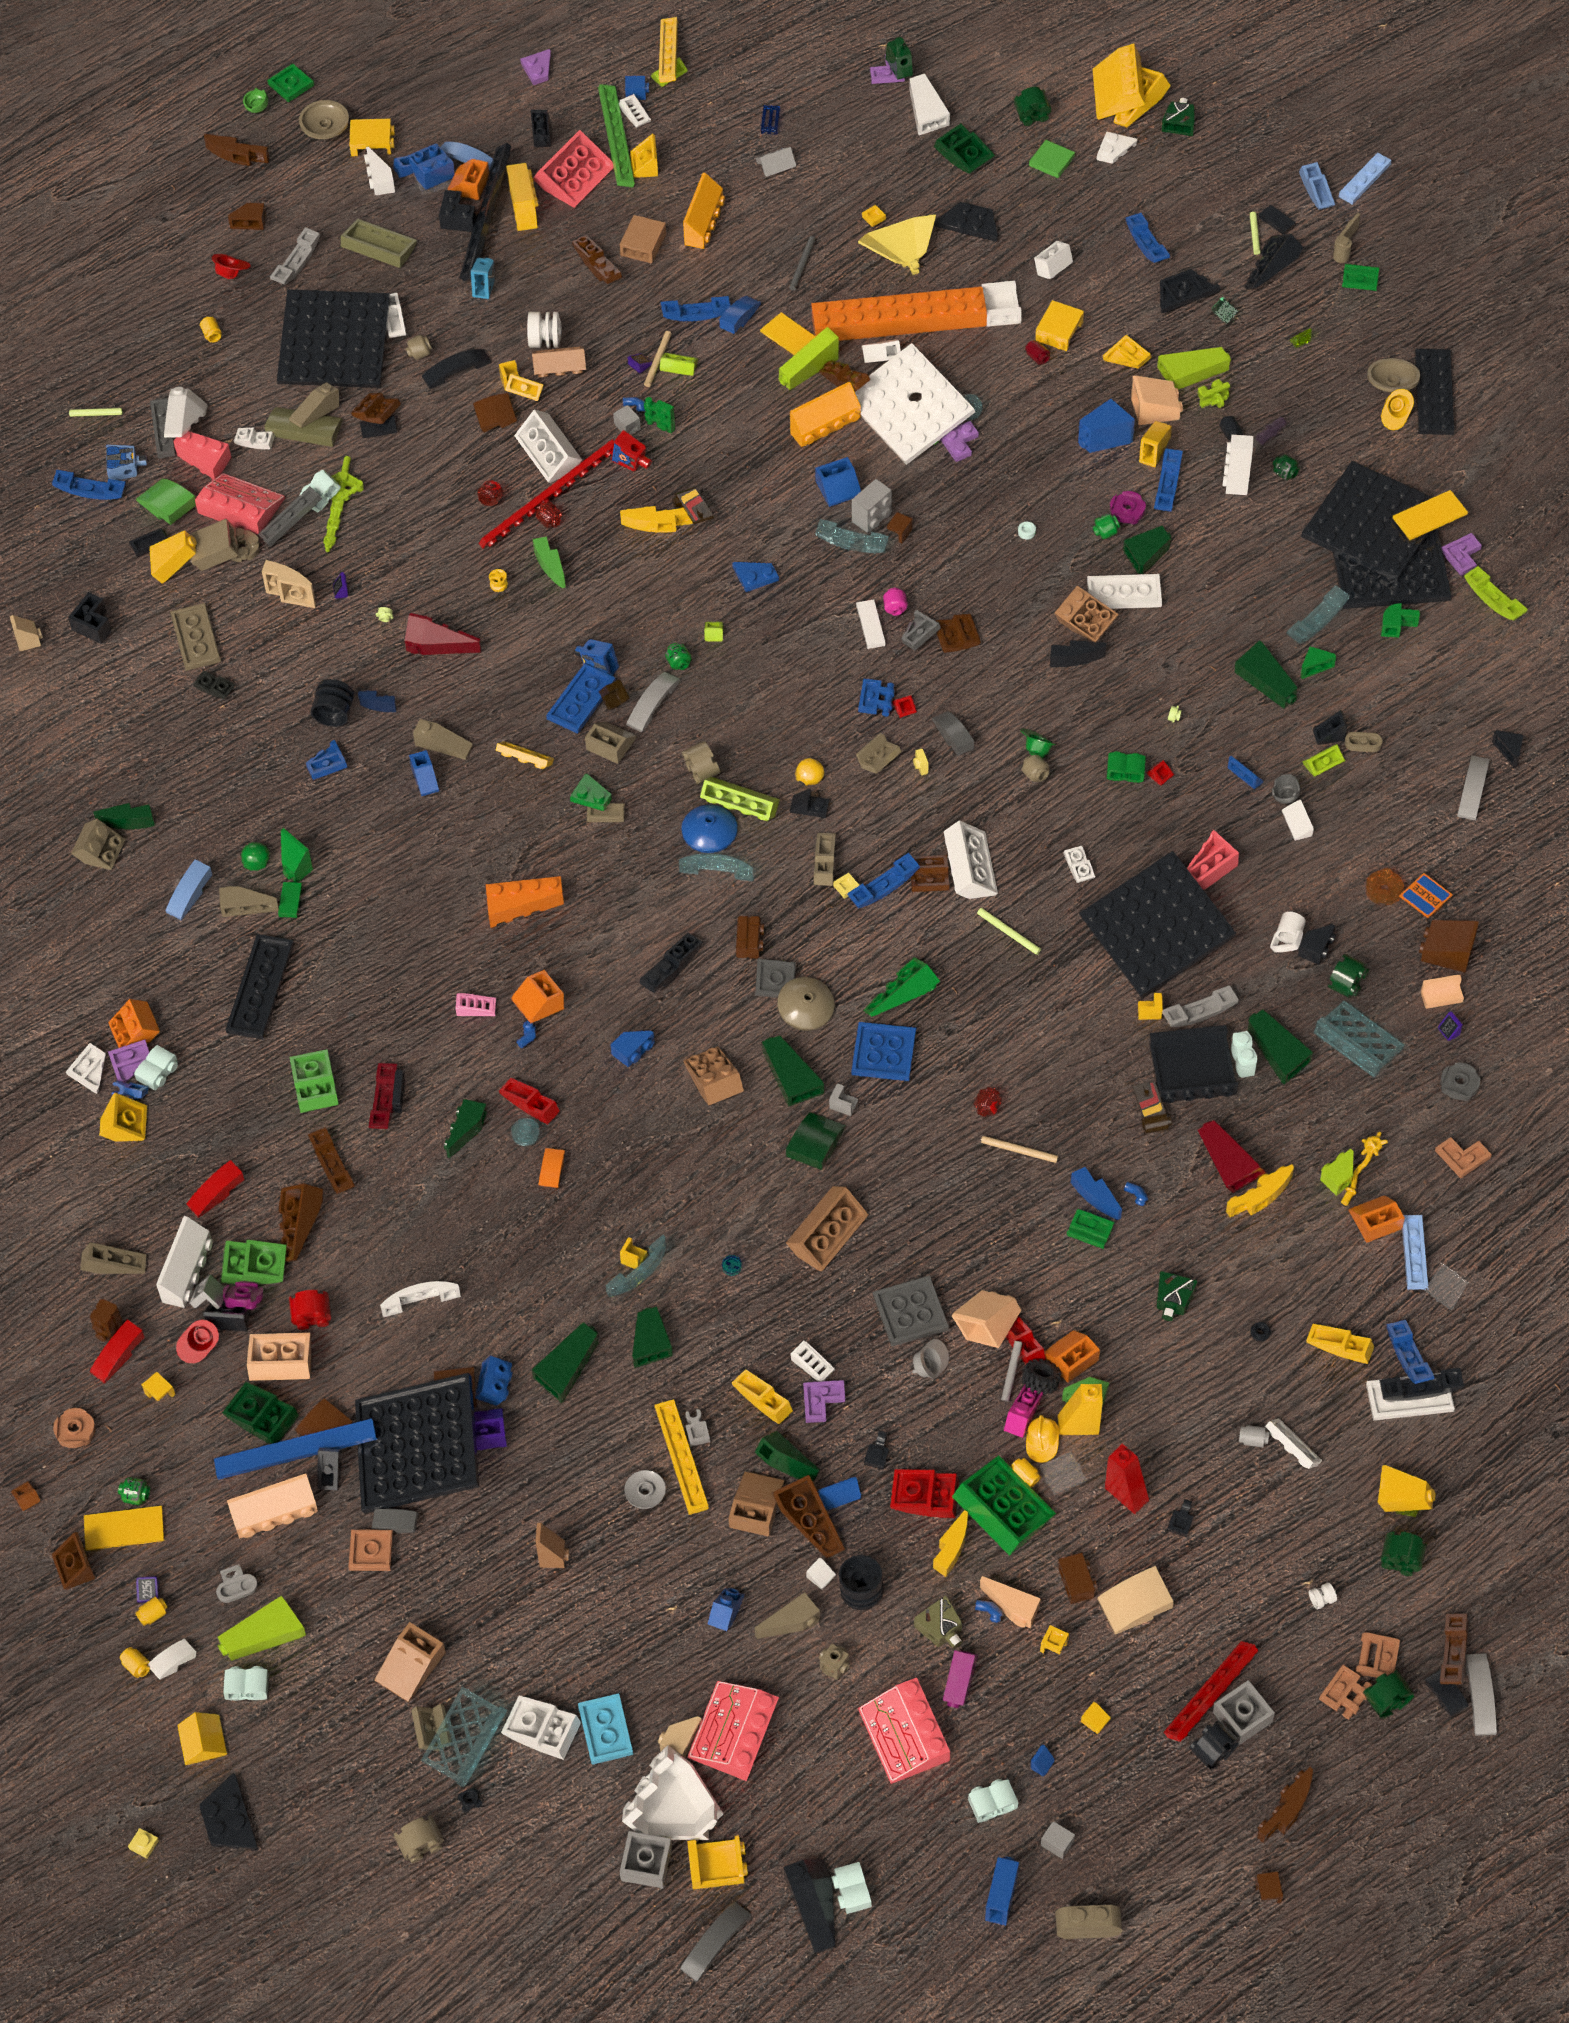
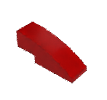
(530, 1100)
(215, 1189)
(1030, 1347)
(117, 1351)

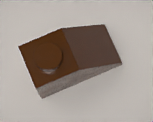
(249, 216)

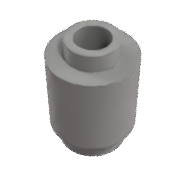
(1253, 1436)

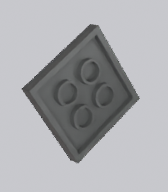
(910, 1311)

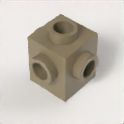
(834, 1661)

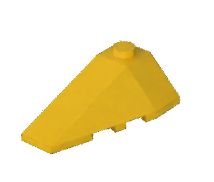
(1155, 87)

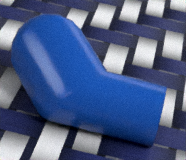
(634, 401)
(529, 1034)
(1138, 1191)
(991, 1608)

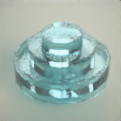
(976, 403)
(525, 1132)

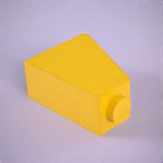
(1154, 443)
(171, 555)
(1403, 1491)

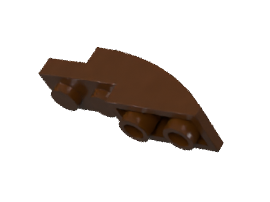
(235, 152)
(595, 260)
(840, 373)
(1290, 1807)

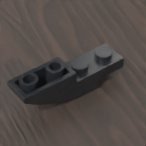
(672, 964)

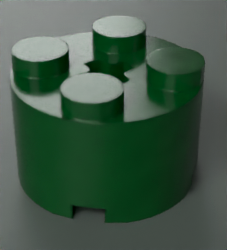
(1032, 106)
(1348, 976)
(1403, 1553)
(1389, 1694)

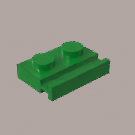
(1360, 277)
(1090, 1228)

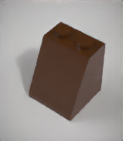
(1449, 943)

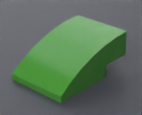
(167, 500)
(313, 1081)
(253, 1262)

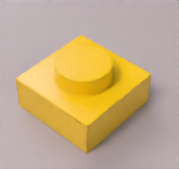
(873, 216)

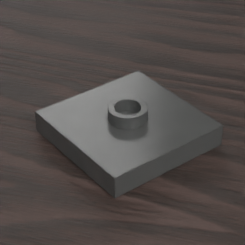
(772, 976)

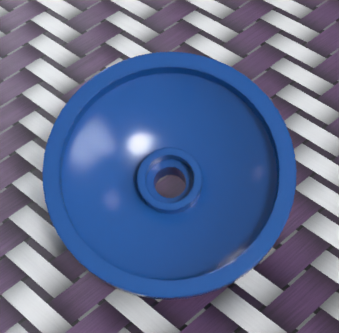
(712, 835)

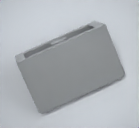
(777, 161)
(210, 1290)

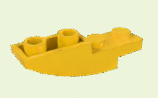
(651, 521)
(1268, 1189)

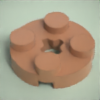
(75, 1439)

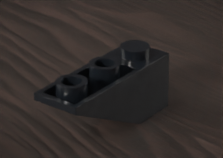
(541, 128)

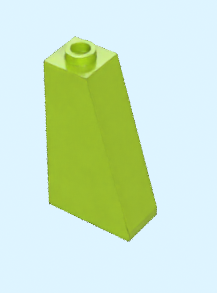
(810, 359)
(1193, 366)
(262, 1630)

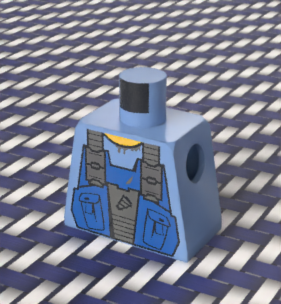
(123, 461)

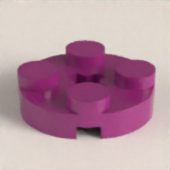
(1128, 515)
(243, 1294)

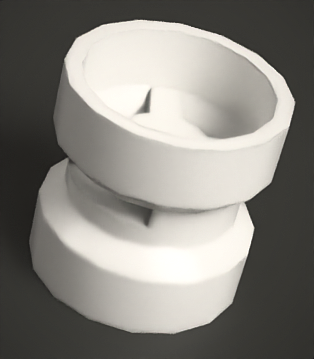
(1322, 1596)

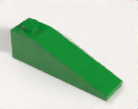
(912, 981)

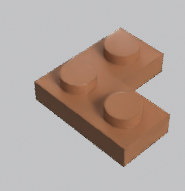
(1462, 1161)

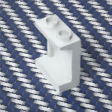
(1001, 303)

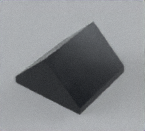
(228, 1318)

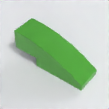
(549, 561)

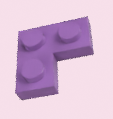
(883, 74)
(956, 440)
(1459, 551)
(818, 1394)

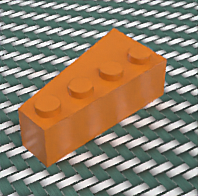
(522, 898)

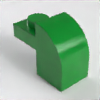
(1395, 617)

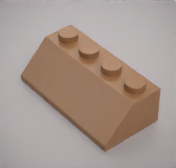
(827, 1228)

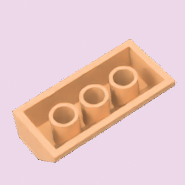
(272, 1506)

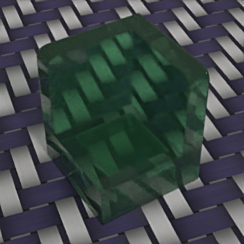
(1224, 310)

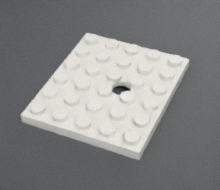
(906, 424)

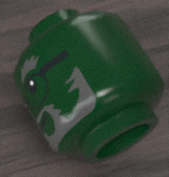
(1286, 467)

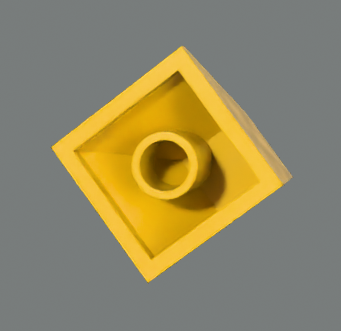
(123, 1119)

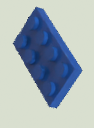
(579, 699)

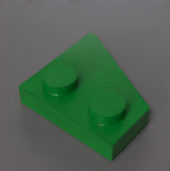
(591, 794)

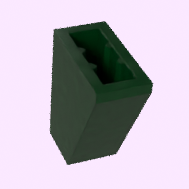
(1147, 548)
(650, 1338)

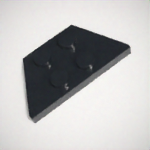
(969, 220)
(1184, 289)
(227, 1817)

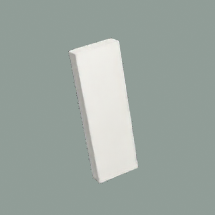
(870, 624)

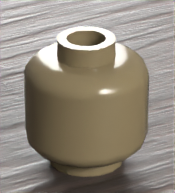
(418, 347)
(1035, 768)

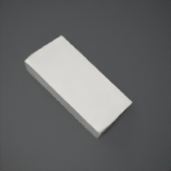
(1298, 820)

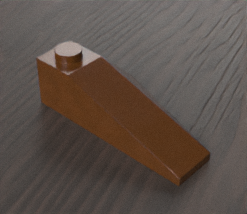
(299, 1210)
(807, 1513)

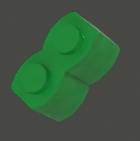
(1125, 767)

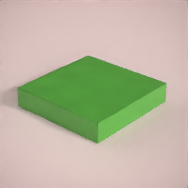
(1051, 159)

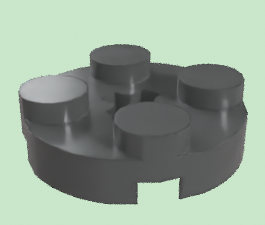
(1460, 1091)

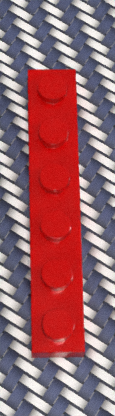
(1210, 1691)

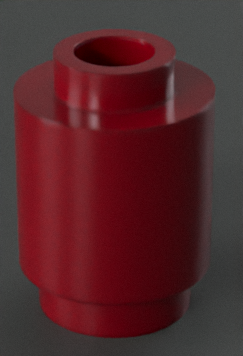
(1037, 352)

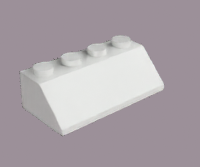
(547, 446)
(970, 861)
(184, 1263)

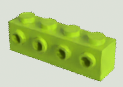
(739, 798)

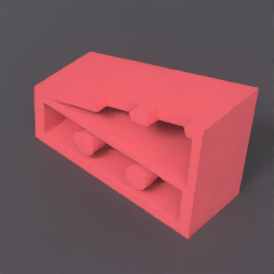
(204, 453)
(1213, 861)

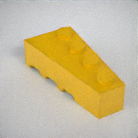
(523, 196)

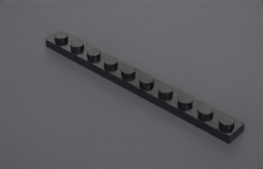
(485, 209)

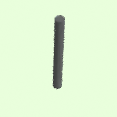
(802, 263)

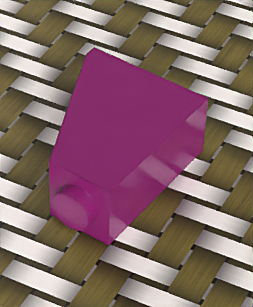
(959, 1678)

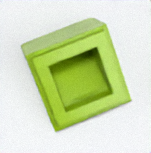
(713, 631)

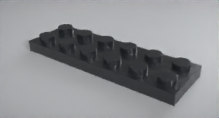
(1434, 392)
(259, 986)

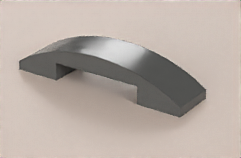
(714, 1940)

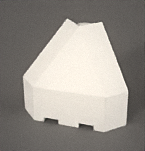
(672, 1801)

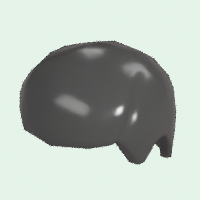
(1286, 789)

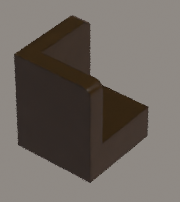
(614, 694)

